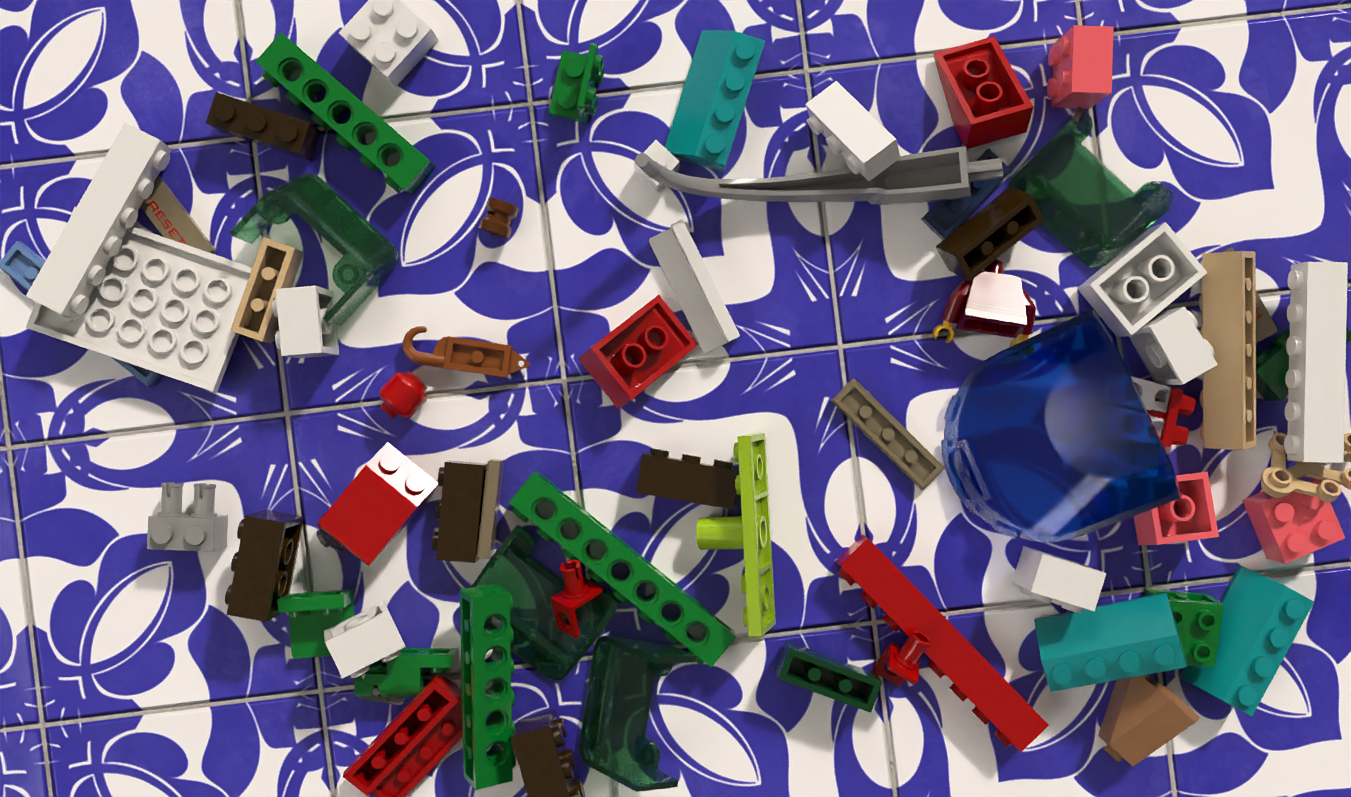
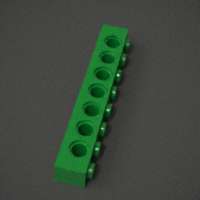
(717, 634)

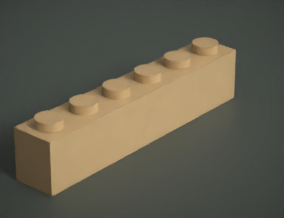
(1230, 328)

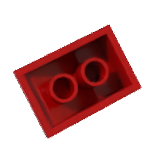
(982, 92)
(638, 351)
(378, 504)

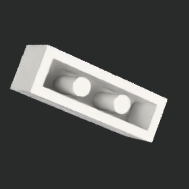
(852, 131)

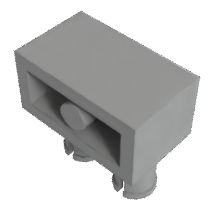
(187, 532)

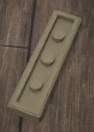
(887, 434)

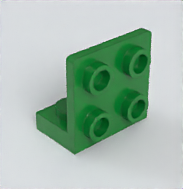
(575, 84)
(311, 615)
(1197, 622)

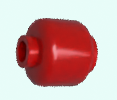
(402, 395)

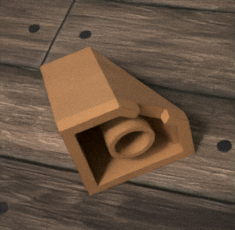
(1142, 719)

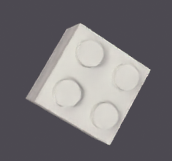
(389, 37)
(301, 322)
(1173, 347)
(1063, 580)
(363, 641)

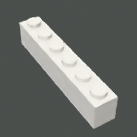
(100, 222)
(1316, 362)

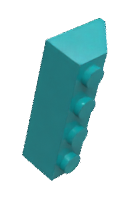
(714, 97)
(1253, 640)
(1109, 644)

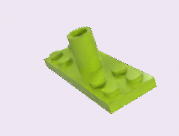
(749, 533)

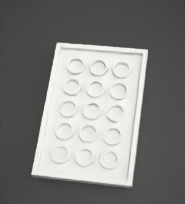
(159, 310)

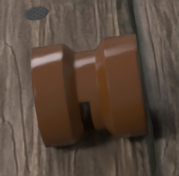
(498, 218)

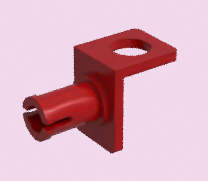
(576, 593)
(904, 660)

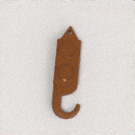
(465, 355)

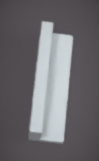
(693, 287)

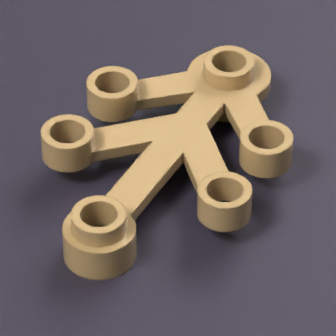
(1280, 482)

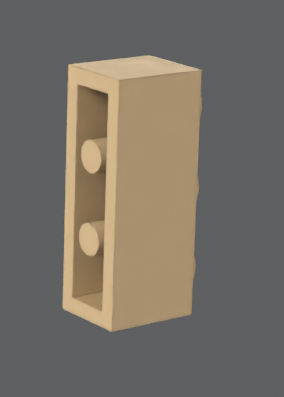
(272, 270)

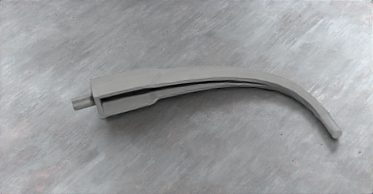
(911, 179)

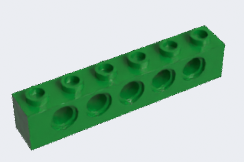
(284, 57)
(481, 766)

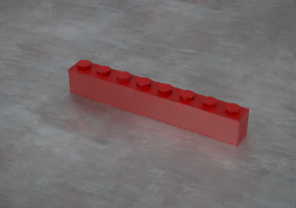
(949, 651)

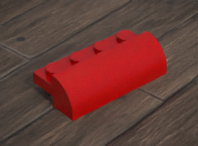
(410, 742)

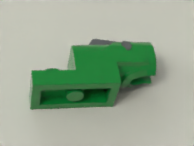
(403, 675)

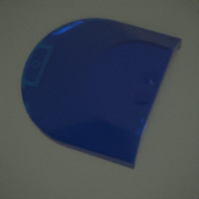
(1055, 438)

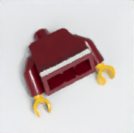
(990, 305)

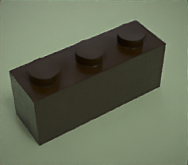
(263, 126)
(990, 233)
(687, 479)
(459, 511)

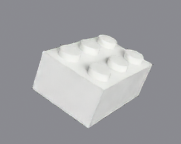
(1142, 280)

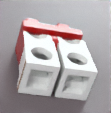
(1163, 407)

